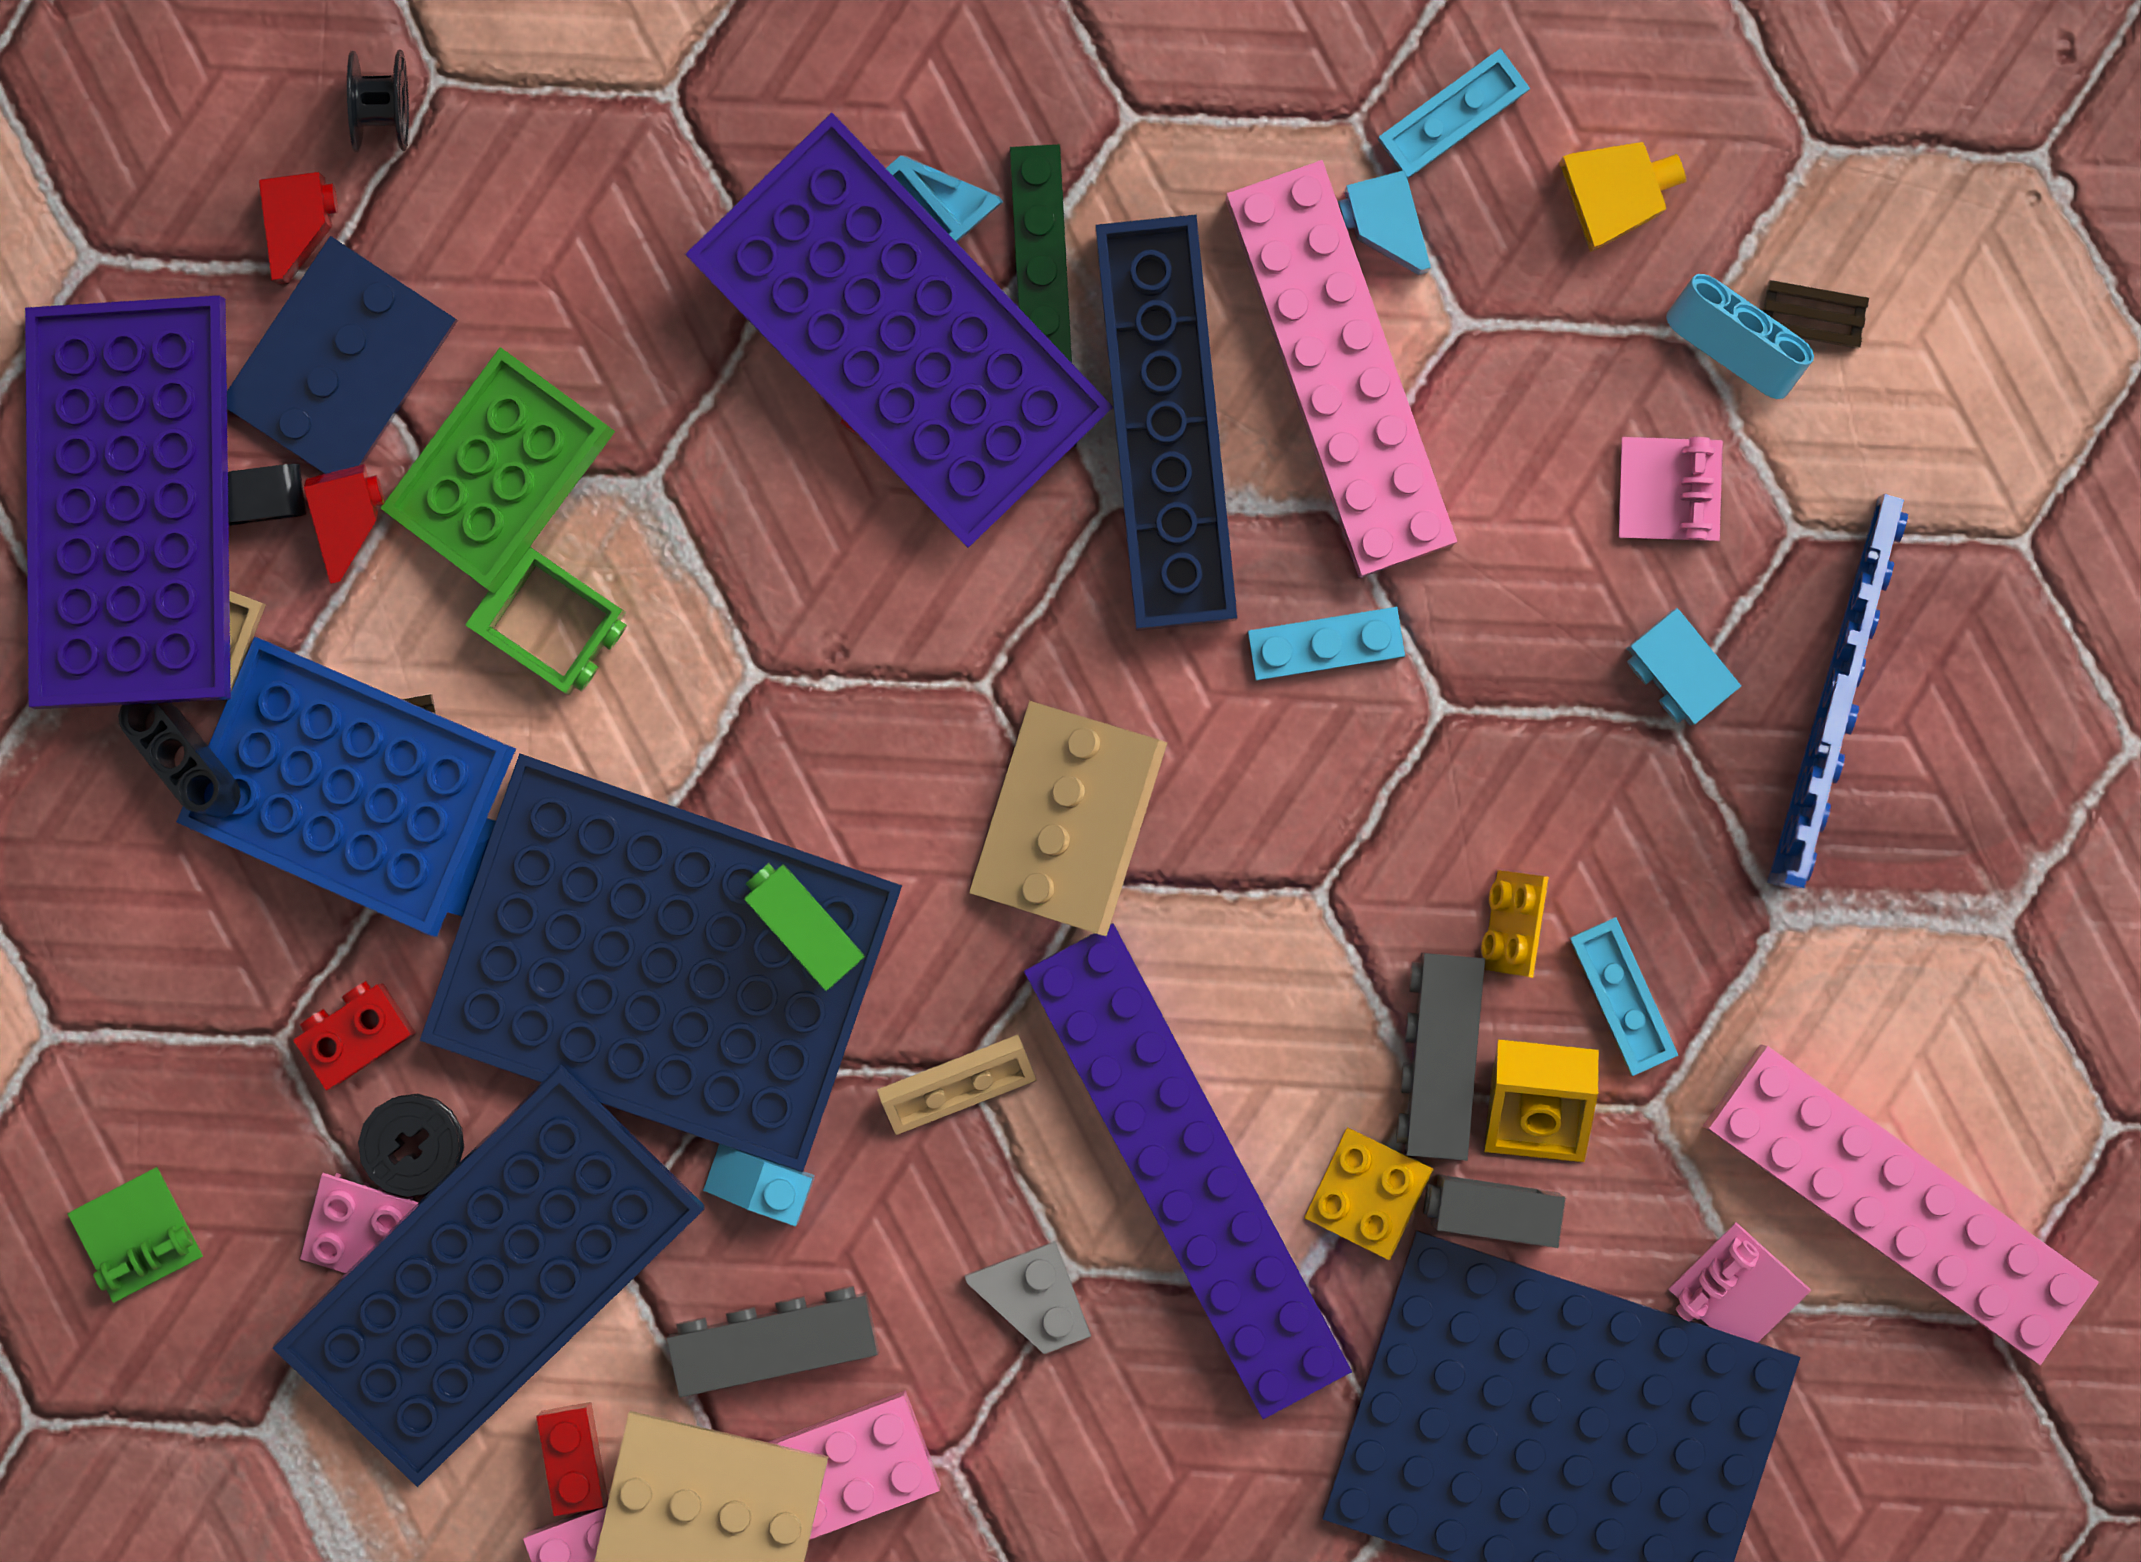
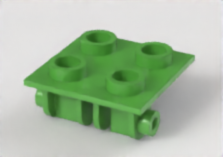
(134, 1235)

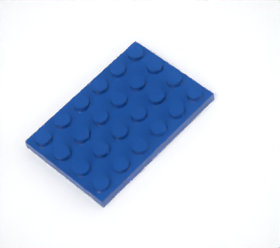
(351, 786)

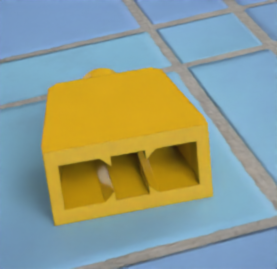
(1618, 189)

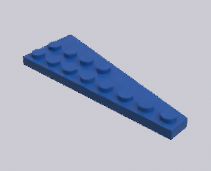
(1835, 712)

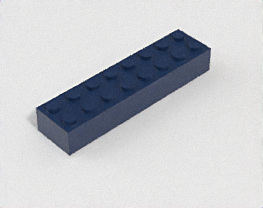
(1166, 422)

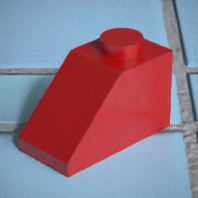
(295, 220)
(343, 514)

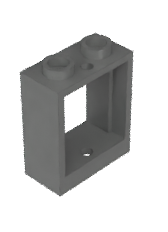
(1495, 1210)

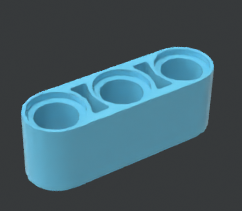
(1740, 336)

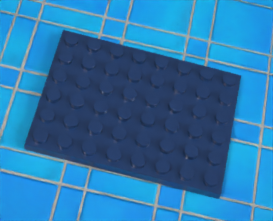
(631, 959)
(1553, 1421)

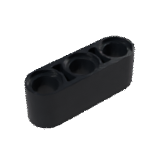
(265, 494)
(199, 763)

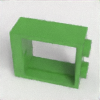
(495, 605)
(802, 924)

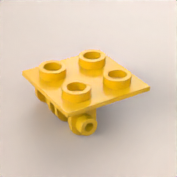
(1514, 923)
(1368, 1193)

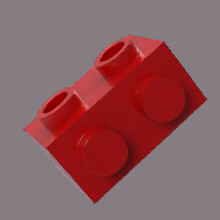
(353, 1035)

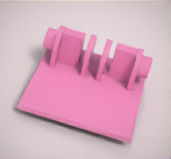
(1670, 488)
(349, 1221)
(1738, 1287)

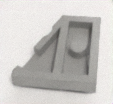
(1034, 1297)

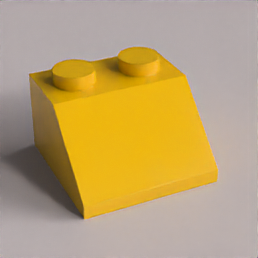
(1542, 1100)

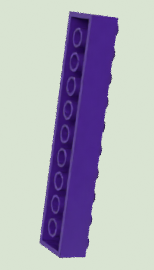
(1188, 1171)

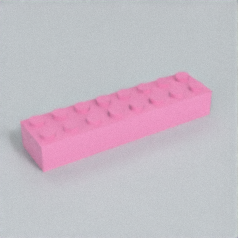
(1340, 369)
(1900, 1204)
(871, 1467)

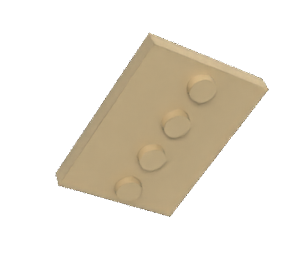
(1068, 818)
(708, 1497)

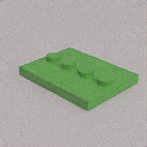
(497, 470)

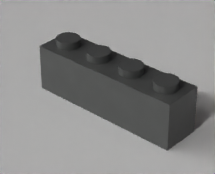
(1443, 1056)
(772, 1343)

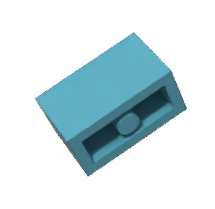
(1681, 668)

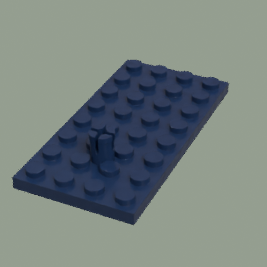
(488, 1276)

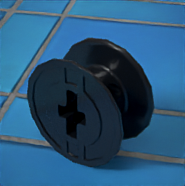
(377, 100)
(382, 1138)

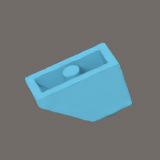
(1386, 219)
(759, 1184)

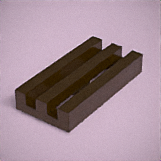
(1857, 320)

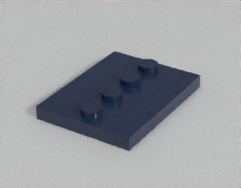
(338, 360)

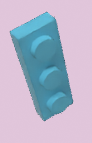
(1454, 113)
(1326, 643)
(1623, 996)

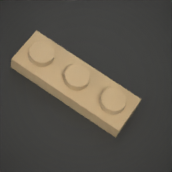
(956, 1084)

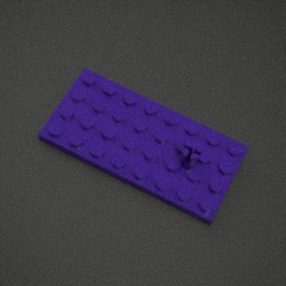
(899, 330)
(127, 503)

